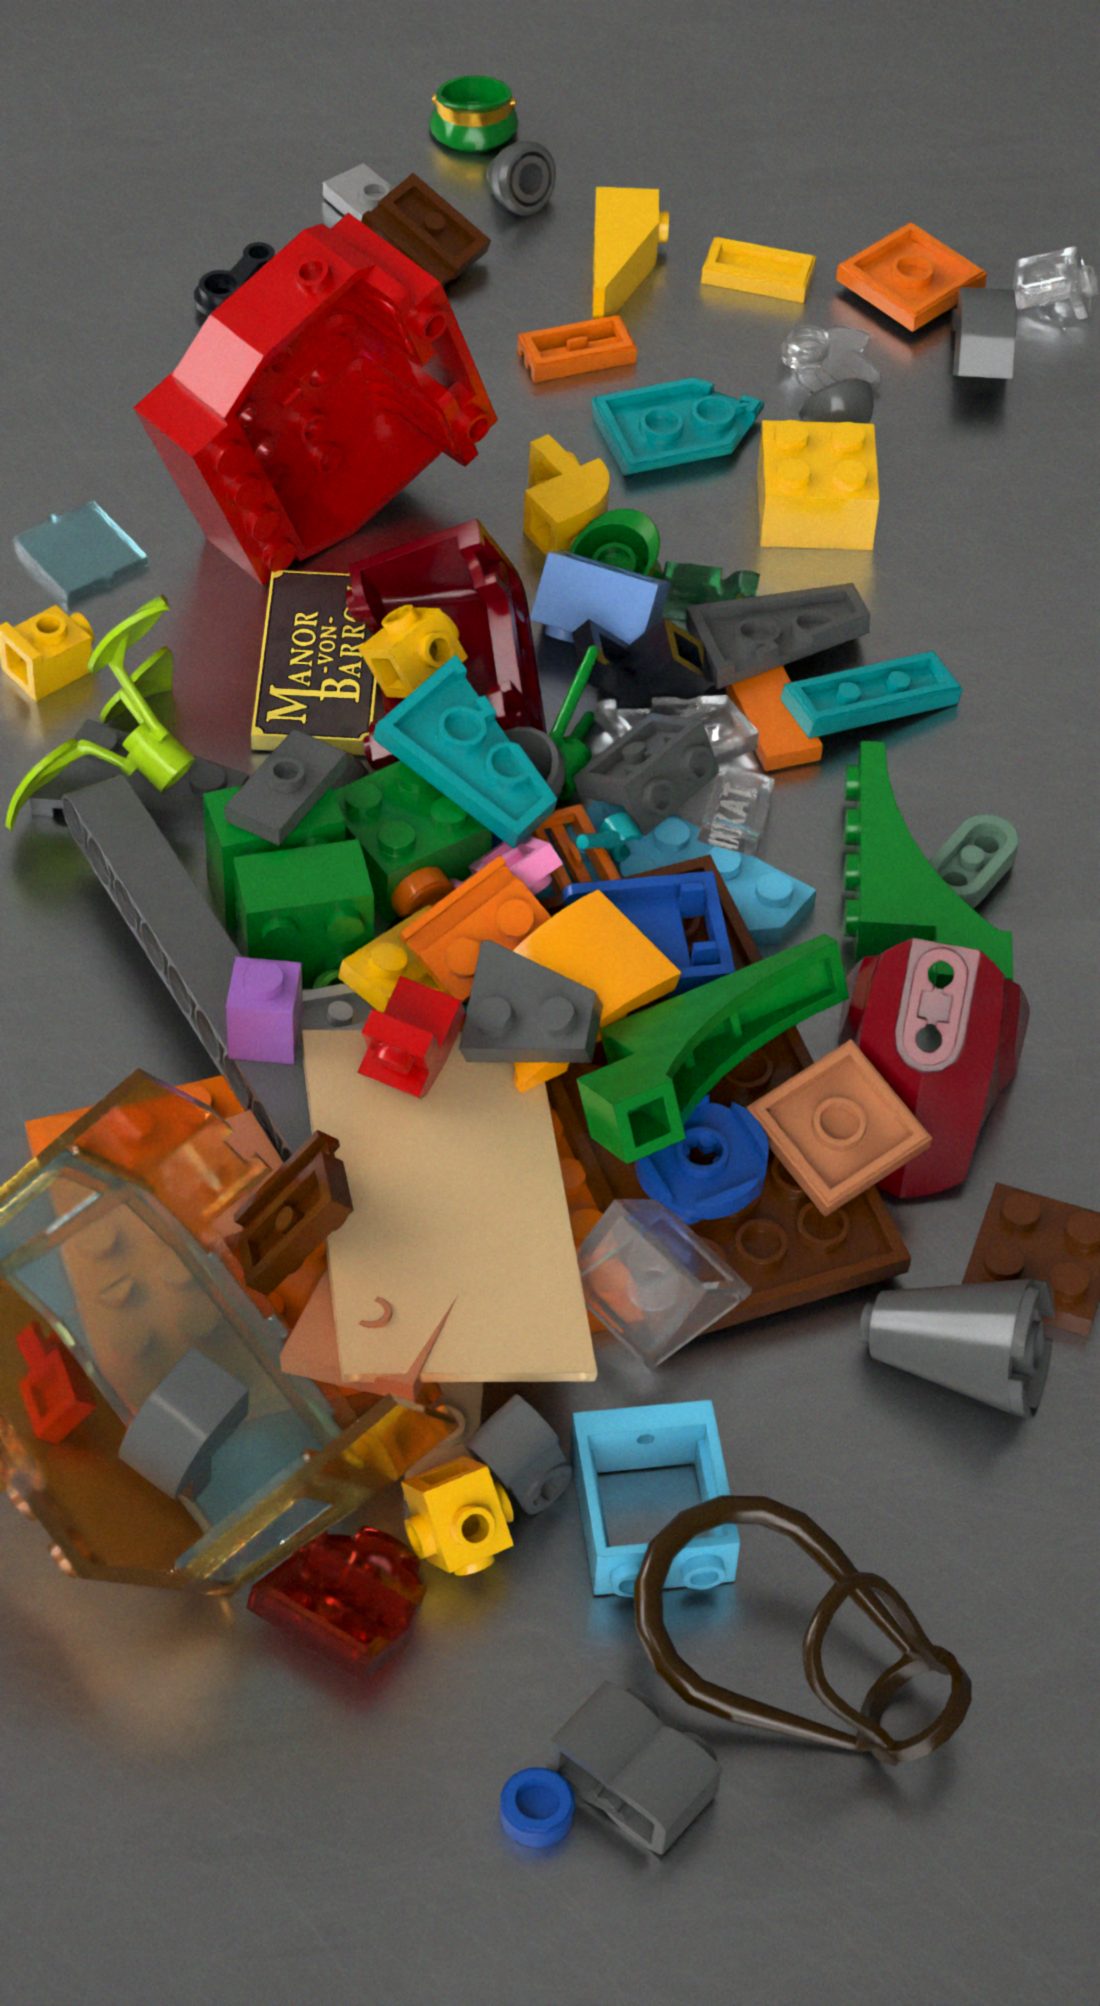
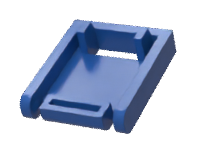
(656, 909)

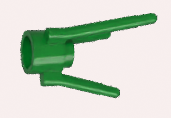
(574, 751)

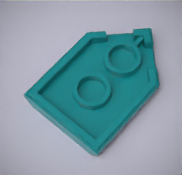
(672, 423)

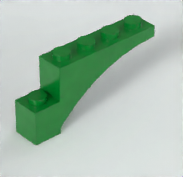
(895, 884)
(682, 1047)

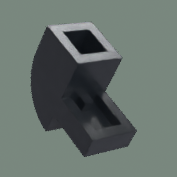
(655, 665)

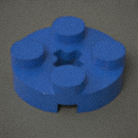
(713, 1189)

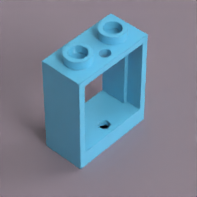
(672, 1436)

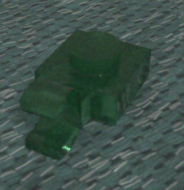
(703, 584)

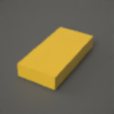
(758, 269)

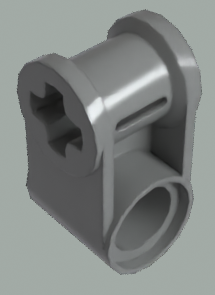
(522, 1455)

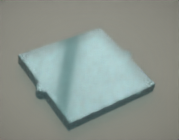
(80, 550)

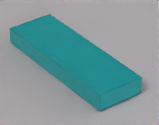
(871, 694)

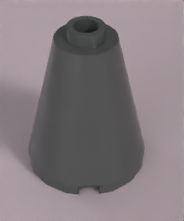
(968, 1338)

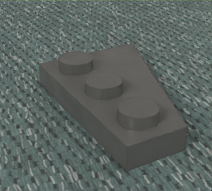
(775, 629)

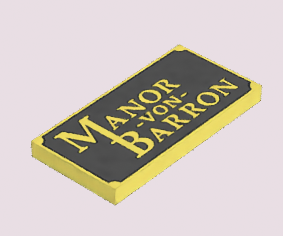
(312, 665)

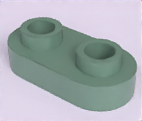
(963, 860)

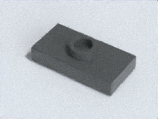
(286, 787)

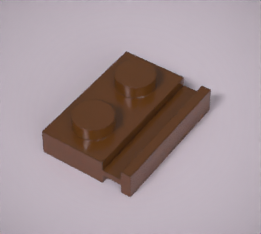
(427, 230)
(293, 1213)

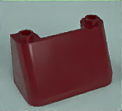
(484, 597)

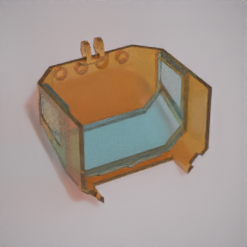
(102, 1295)

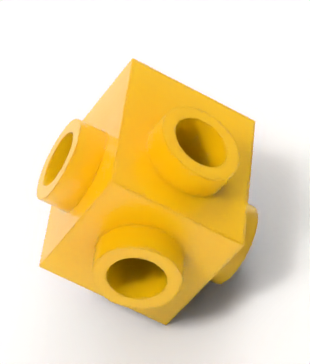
(411, 648)
(457, 1516)

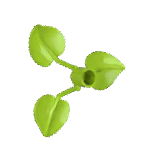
(150, 745)

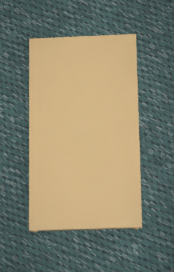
(448, 1204)

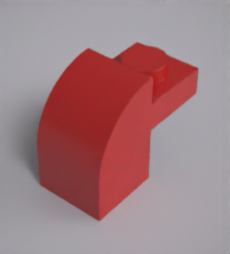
(411, 1037)

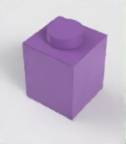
(264, 1010)

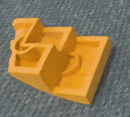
(604, 953)

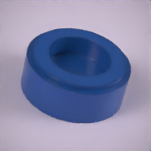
(537, 1807)

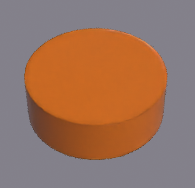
(419, 889)

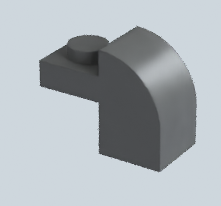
(984, 333)
(185, 1426)

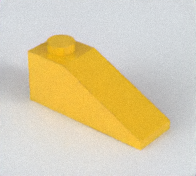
(624, 244)

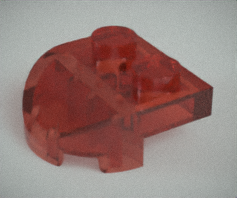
(345, 1598)

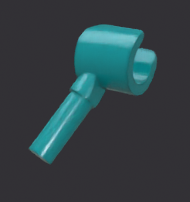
(612, 835)

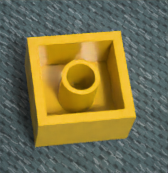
(817, 485)

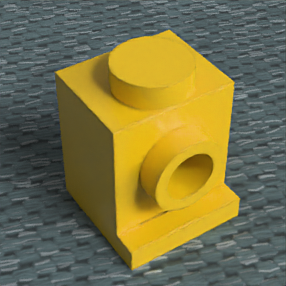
(46, 651)

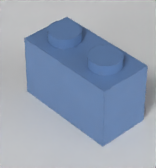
(586, 589)

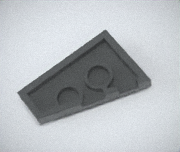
(176, 807)

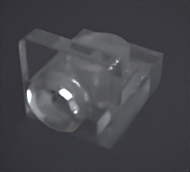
(1055, 277)

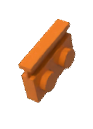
(483, 908)

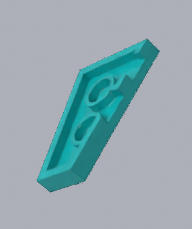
(464, 753)

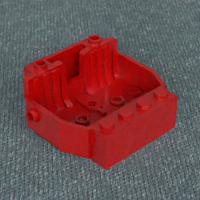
(316, 398)

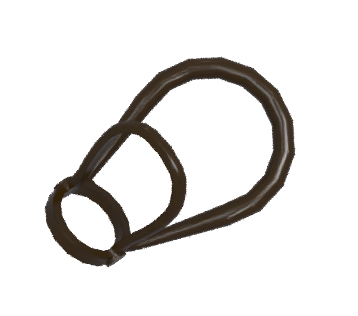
(917, 1649)

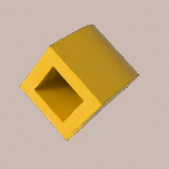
(561, 495)

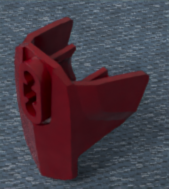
(948, 1088)

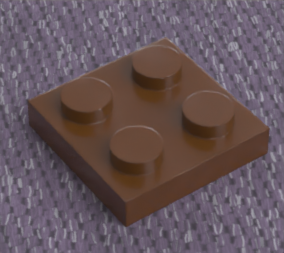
(1042, 1240)

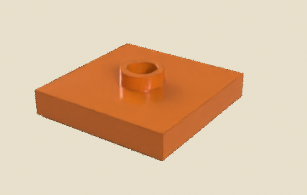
(910, 276)

